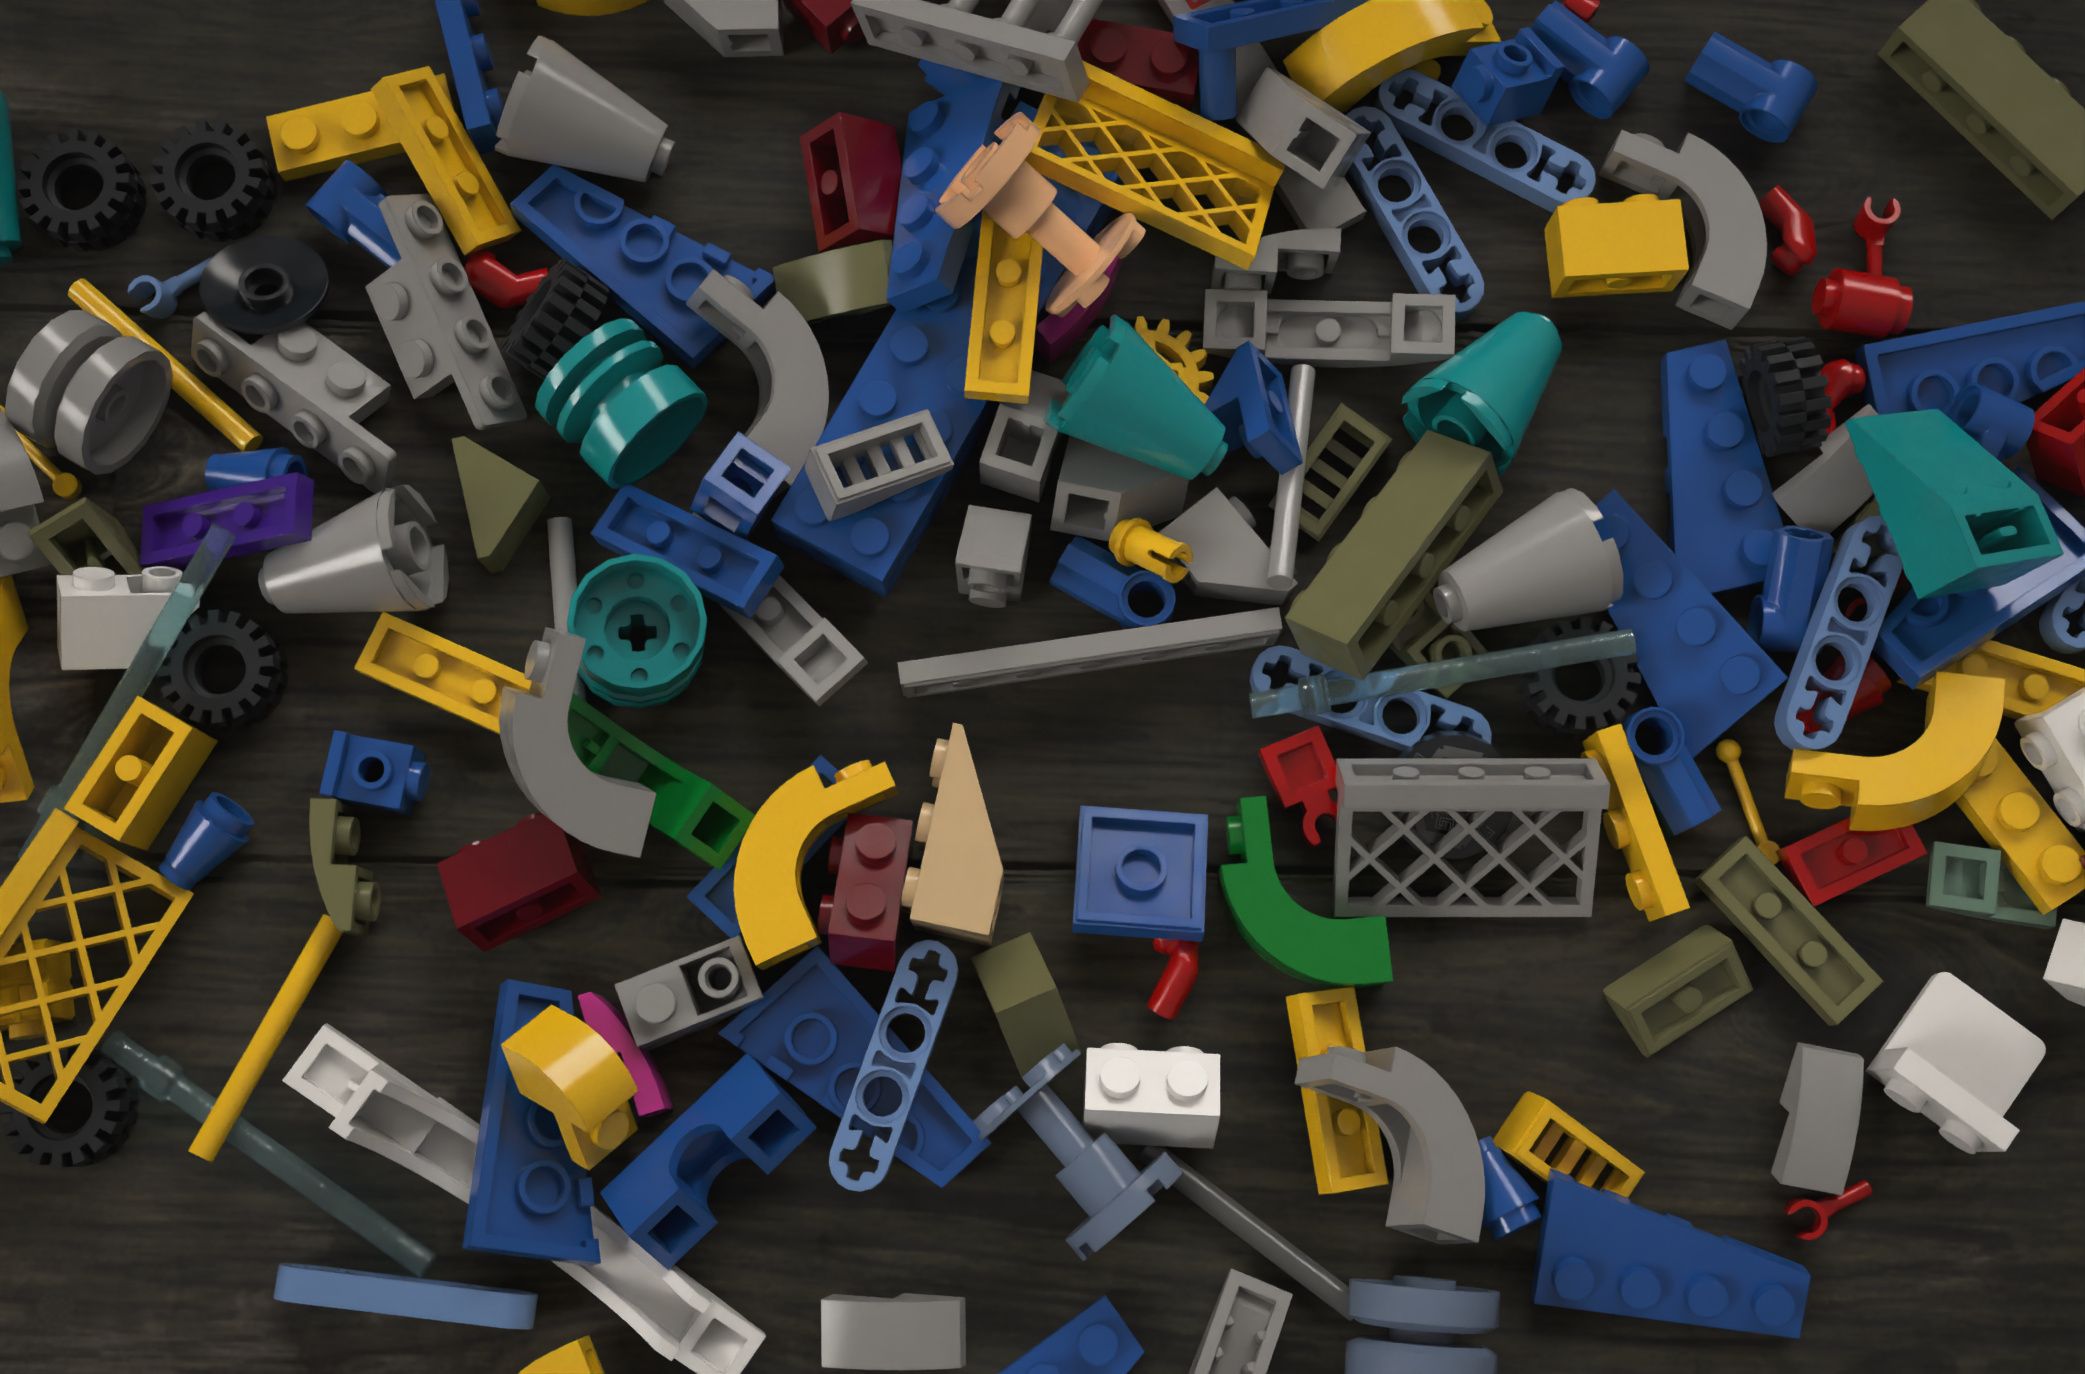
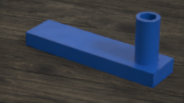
(1225, 27)

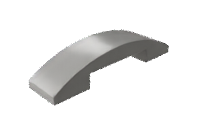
(1331, 332)
(800, 642)

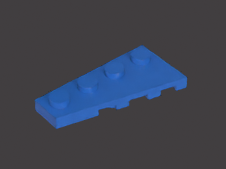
(937, 146)
(638, 258)
(2006, 354)
(1714, 472)
(1940, 630)
(1685, 640)
(816, 1035)
(524, 1185)
(1633, 1262)

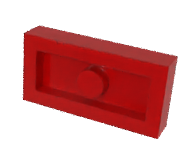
(1845, 858)

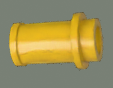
(1138, 544)

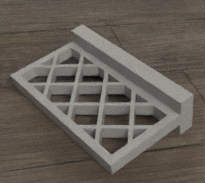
(1478, 788)

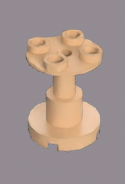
(1021, 202)

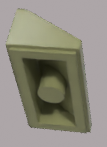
(1678, 989)

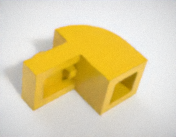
(578, 1079)

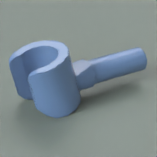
(166, 292)

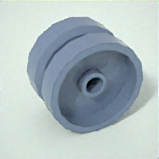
(1421, 1326)

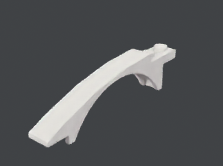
(439, 1142)

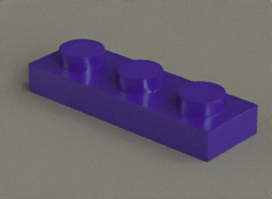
(259, 513)

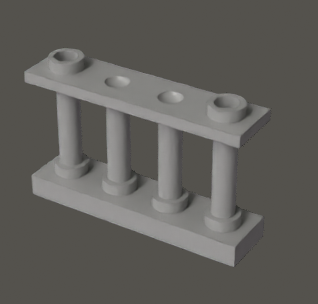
(985, 45)

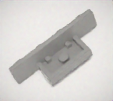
(437, 318)
(305, 388)

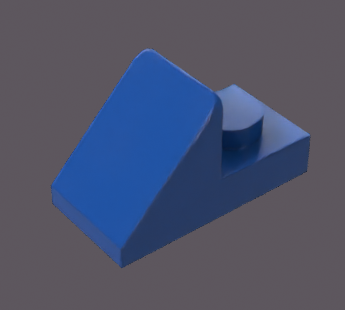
(1256, 409)

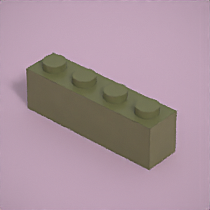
(1994, 98)
(1394, 554)

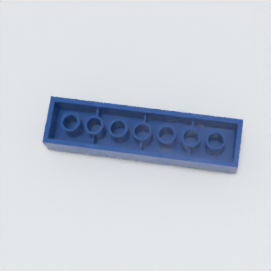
(913, 369)

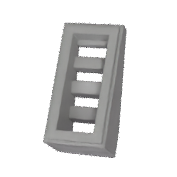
(862, 493)

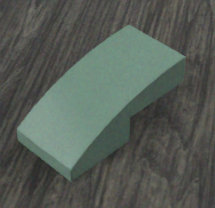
(1980, 886)

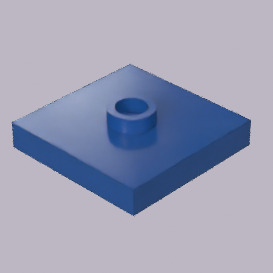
(1141, 873)

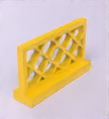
(1181, 150)
(23, 896)

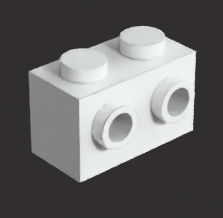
(1152, 1096)

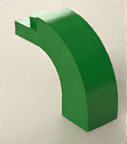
(685, 805)
(1281, 931)

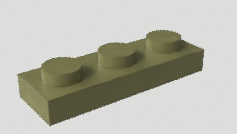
(1788, 931)

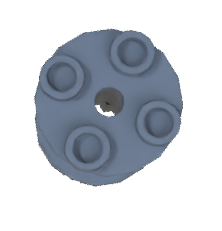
(1094, 1170)

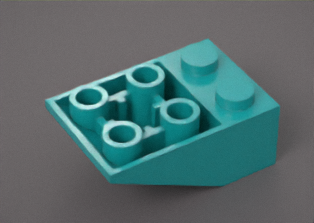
(1950, 504)

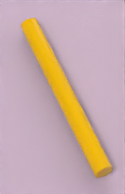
(183, 381)
(266, 1040)

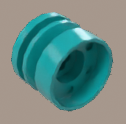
(621, 403)
(645, 595)

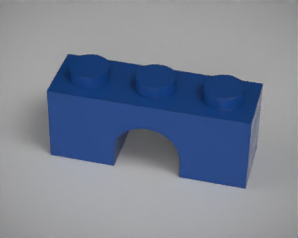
(666, 1188)

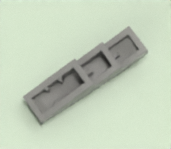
(1242, 1327)

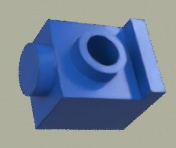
(1508, 78)
(740, 487)
(349, 770)

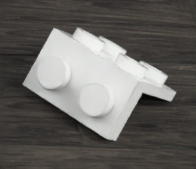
(1958, 1064)

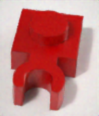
(1303, 775)

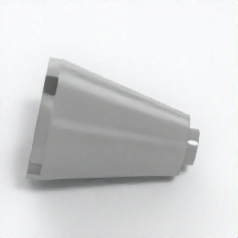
(579, 120)
(362, 561)
(1534, 569)

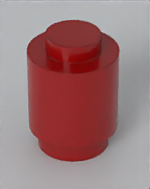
(1862, 303)

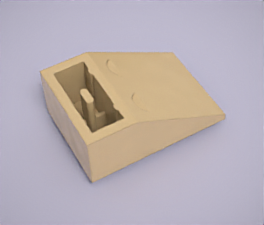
(961, 867)

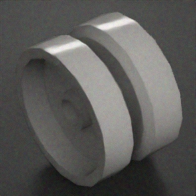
(88, 391)

